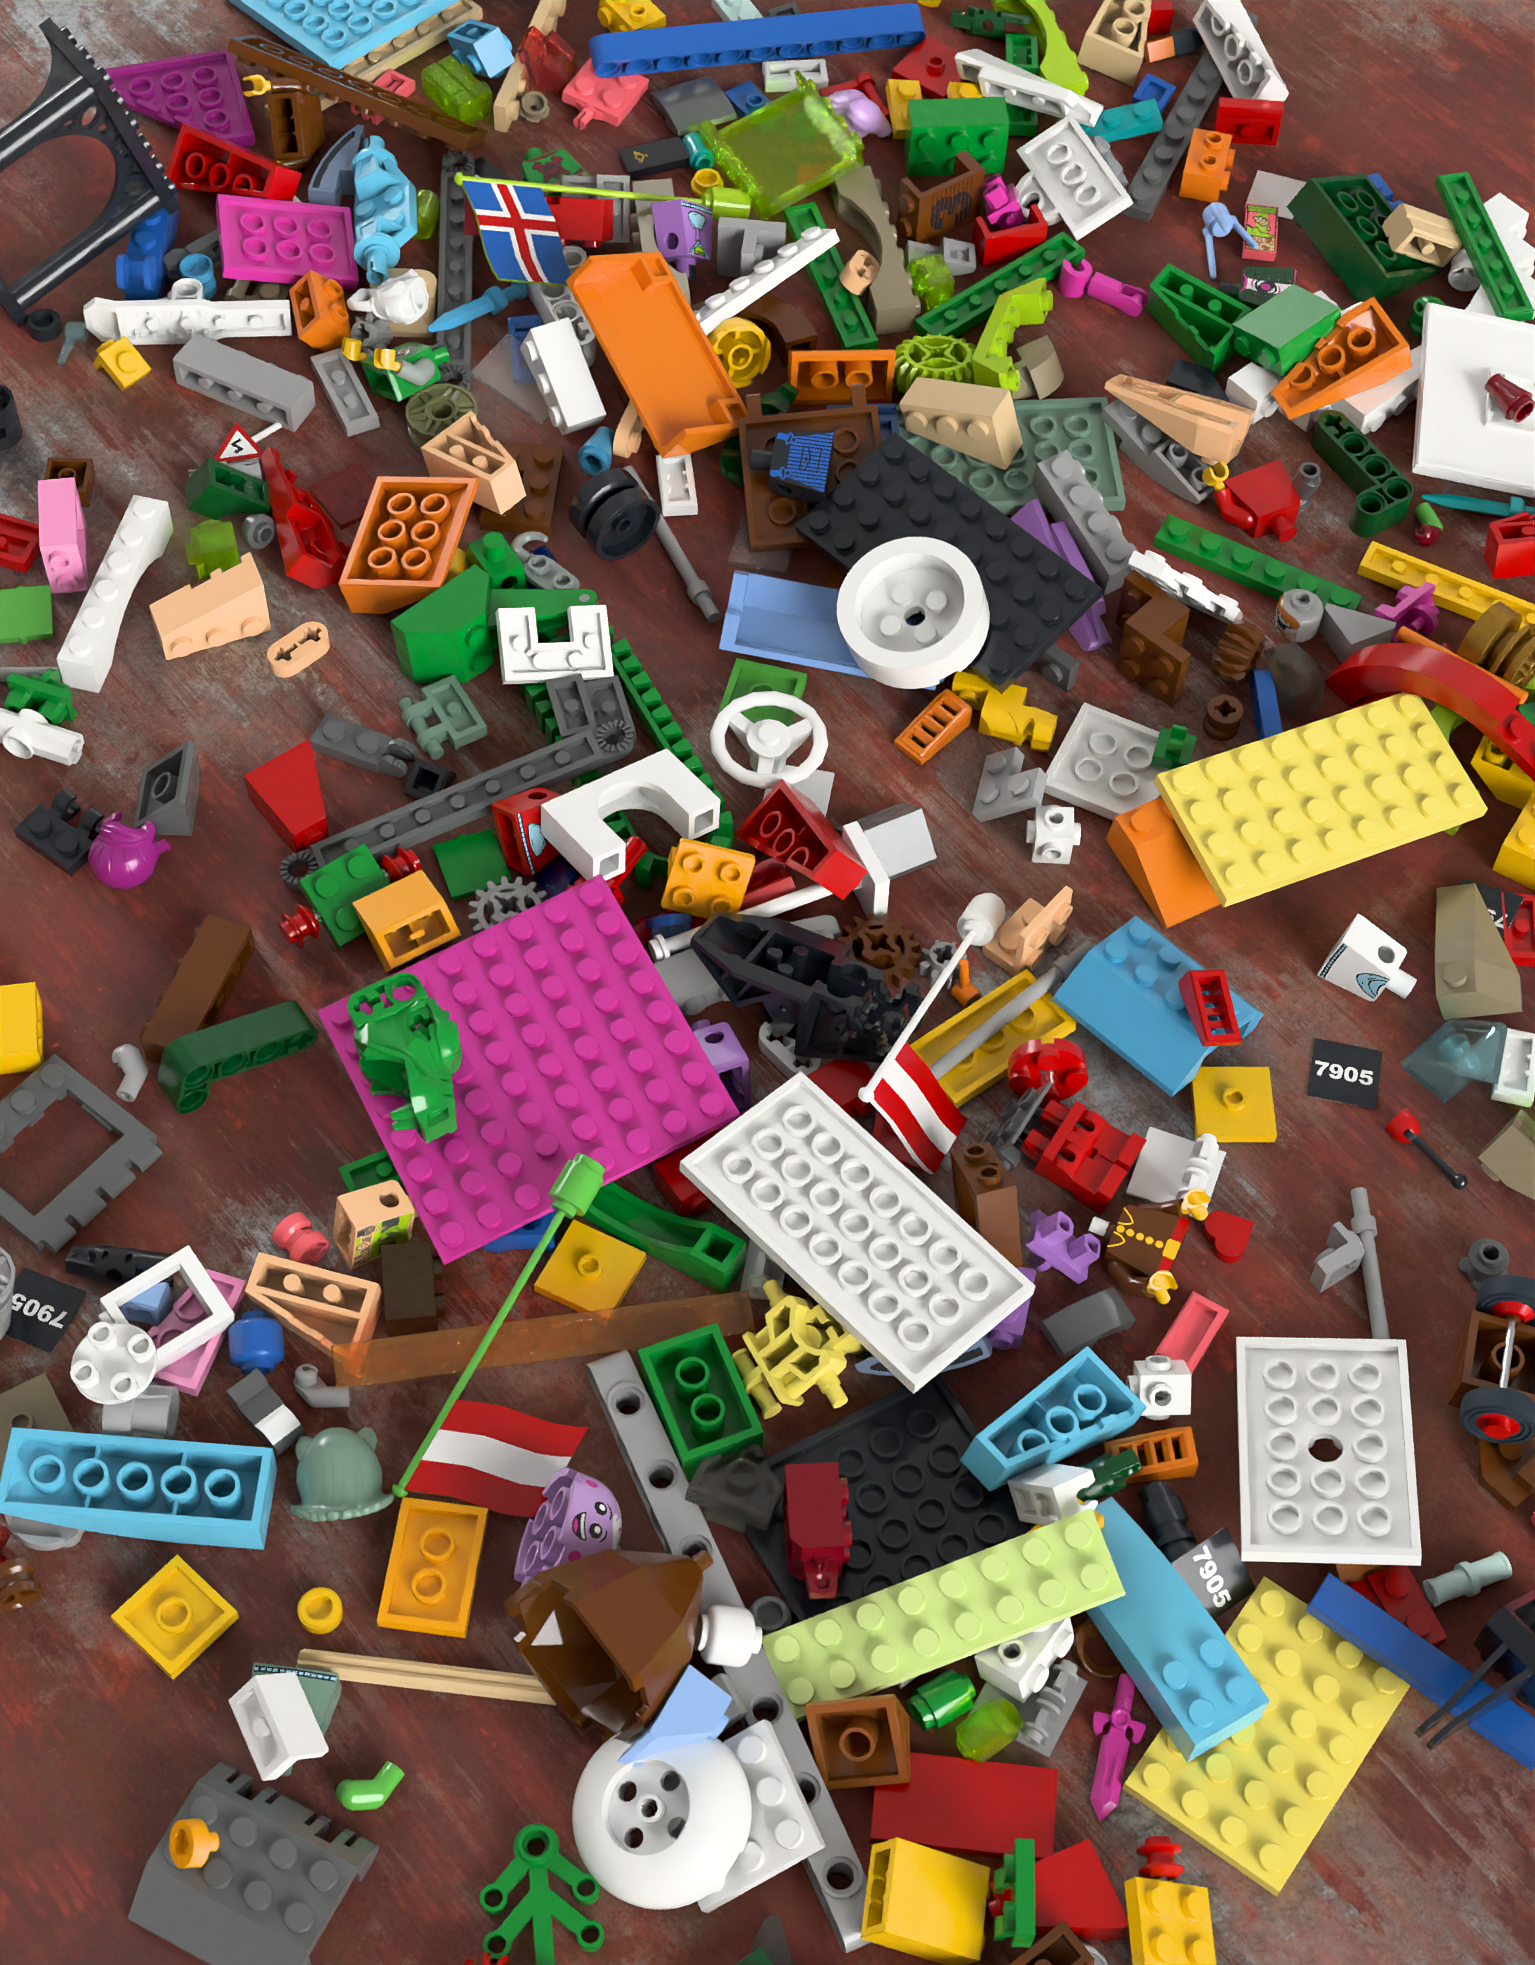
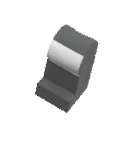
(264, 1412)

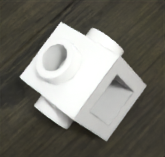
(1053, 834)
(1161, 1386)

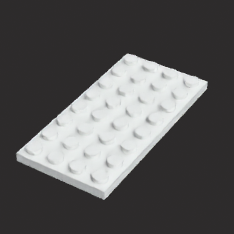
(857, 1231)

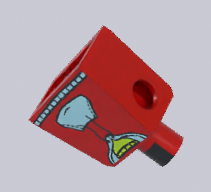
(520, 830)

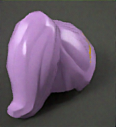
(860, 113)

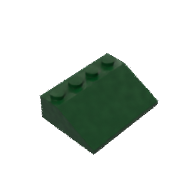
(1345, 225)

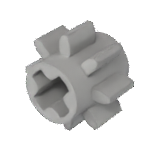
(372, 332)
(936, 960)

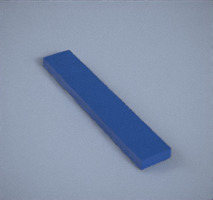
(1420, 1665)

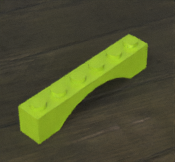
(1058, 61)

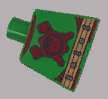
(549, 168)

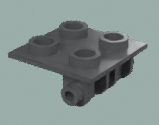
(1018, 1121)

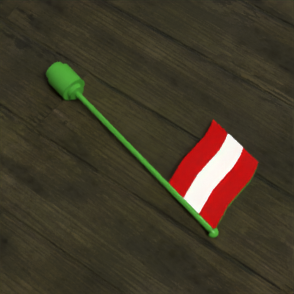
(487, 1450)

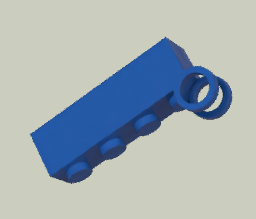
(142, 268)

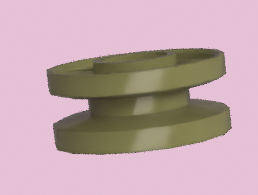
(435, 410)

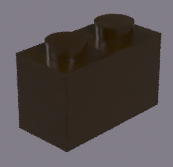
(410, 1288)

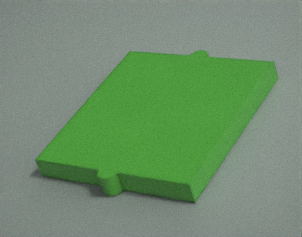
(26, 614)

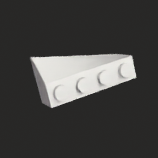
(1238, 51)

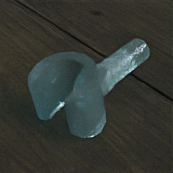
(74, 332)

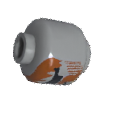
(1298, 615)

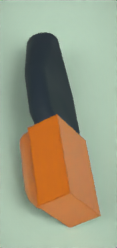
(1177, 44)

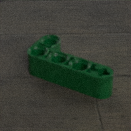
(1380, 487)
(229, 1049)

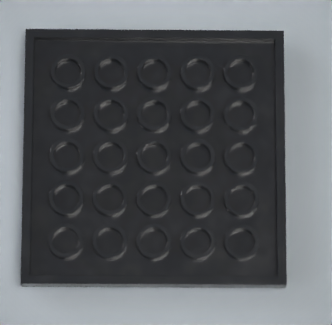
(907, 1497)

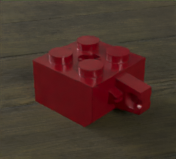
(816, 1525)

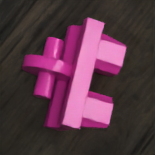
(1002, 203)
(1412, 609)

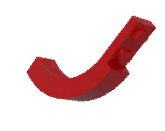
(1444, 681)

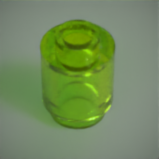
(427, 213)
(988, 1730)

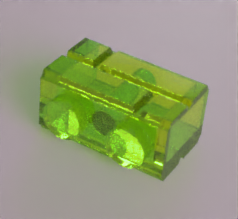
(456, 90)

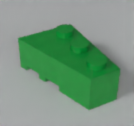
(1196, 316)

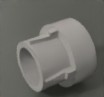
(148, 1415)

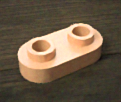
(628, 433)

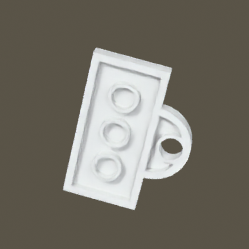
(1069, 179)

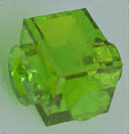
(212, 547)

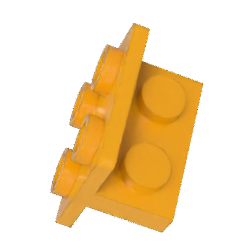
(706, 878)

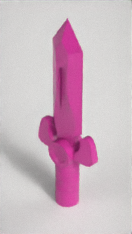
(1114, 1748)

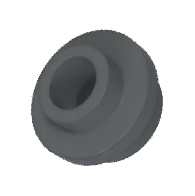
(258, 530)

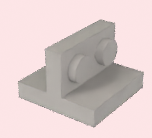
(746, 243)

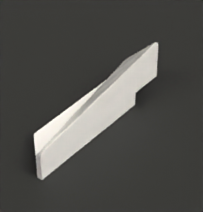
(1024, 88)

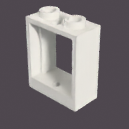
(185, 1261)

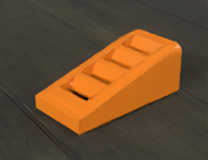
(948, 709)
(1165, 1440)

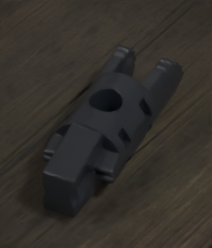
(113, 1263)

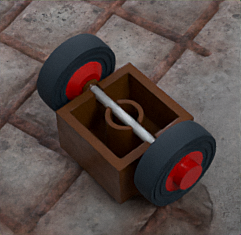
(1497, 1362)

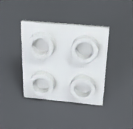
(1175, 1165)

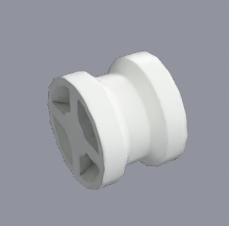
(1462, 274)

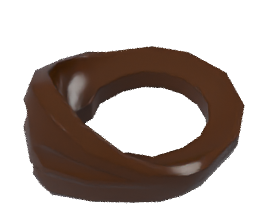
(1085, 1630)

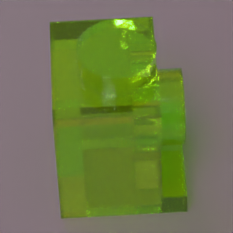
(931, 280)

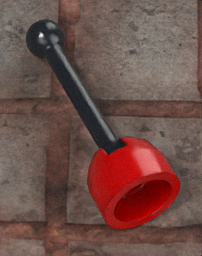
(1406, 1129)

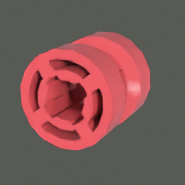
(300, 1241)

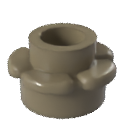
(535, 99)

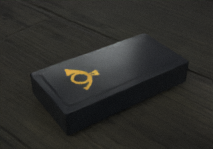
(654, 158)

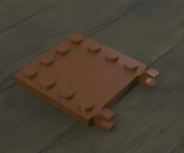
(773, 516)

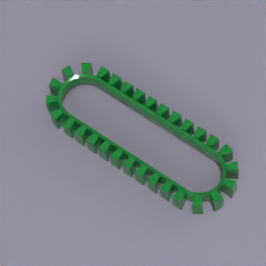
(659, 726)

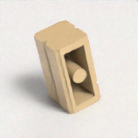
(1422, 235)

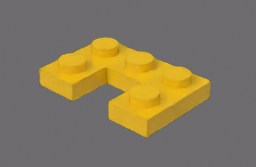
(901, 91)

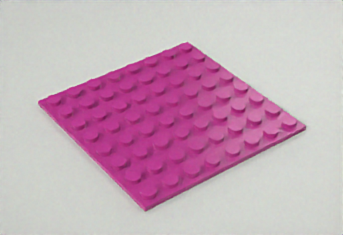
(561, 1056)

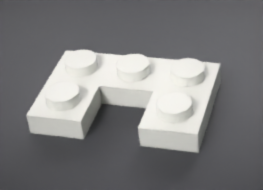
(528, 661)

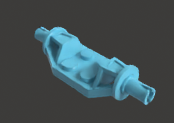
(382, 210)

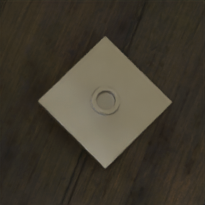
(30, 1407)

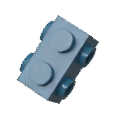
(481, 48)

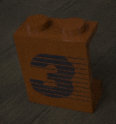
(944, 207)

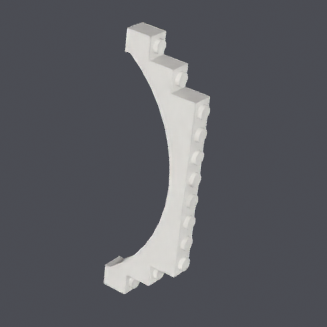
(1369, 409)

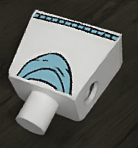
(1367, 962)

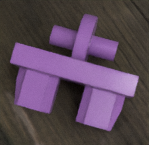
(1057, 1247)

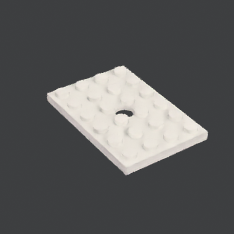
(1314, 1509)

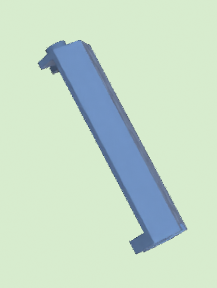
(787, 623)

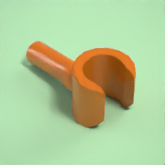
(964, 989)

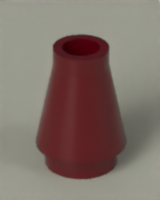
(1510, 398)

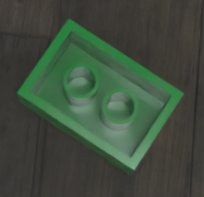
(946, 127)
(699, 1396)

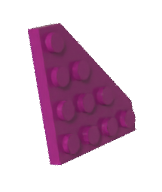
(188, 90)

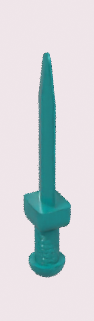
(1514, 507)

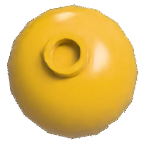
(741, 349)

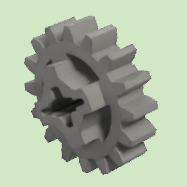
(502, 902)

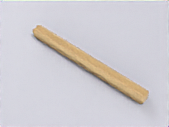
(426, 1676)

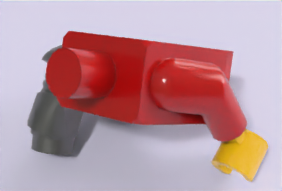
(1263, 497)

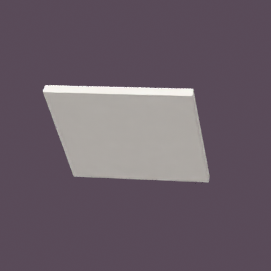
(1457, 421)

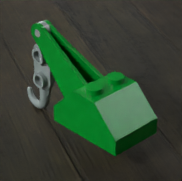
(457, 625)

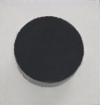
(44, 325)

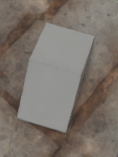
(1352, 630)

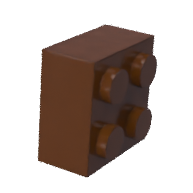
(79, 468)

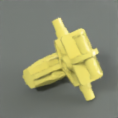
(794, 1352)

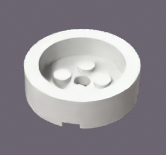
(899, 582)

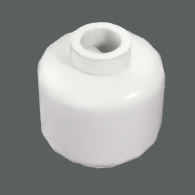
(727, 1636)

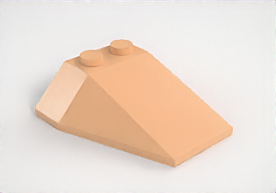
(1194, 420)

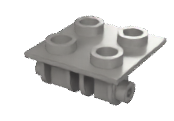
(1045, 1711)

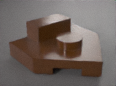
(1507, 1471)

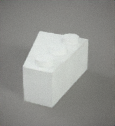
(563, 376)

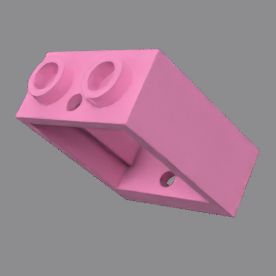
(62, 535)

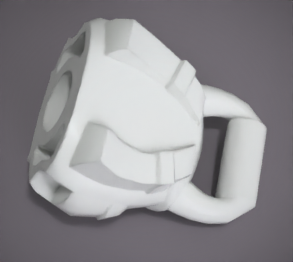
(396, 299)

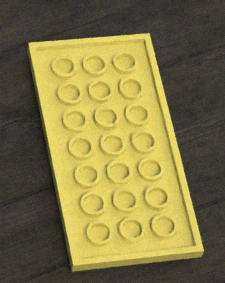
(1319, 797)

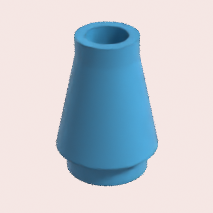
(597, 452)

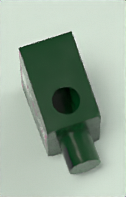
(1259, 285)

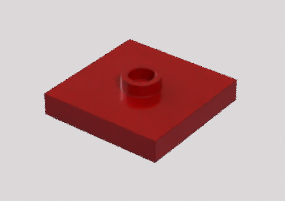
(932, 66)

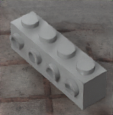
(1097, 534)

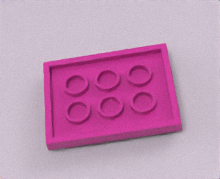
(285, 240)

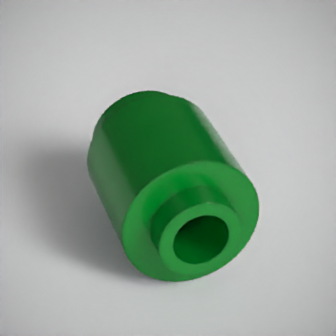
(941, 1700)

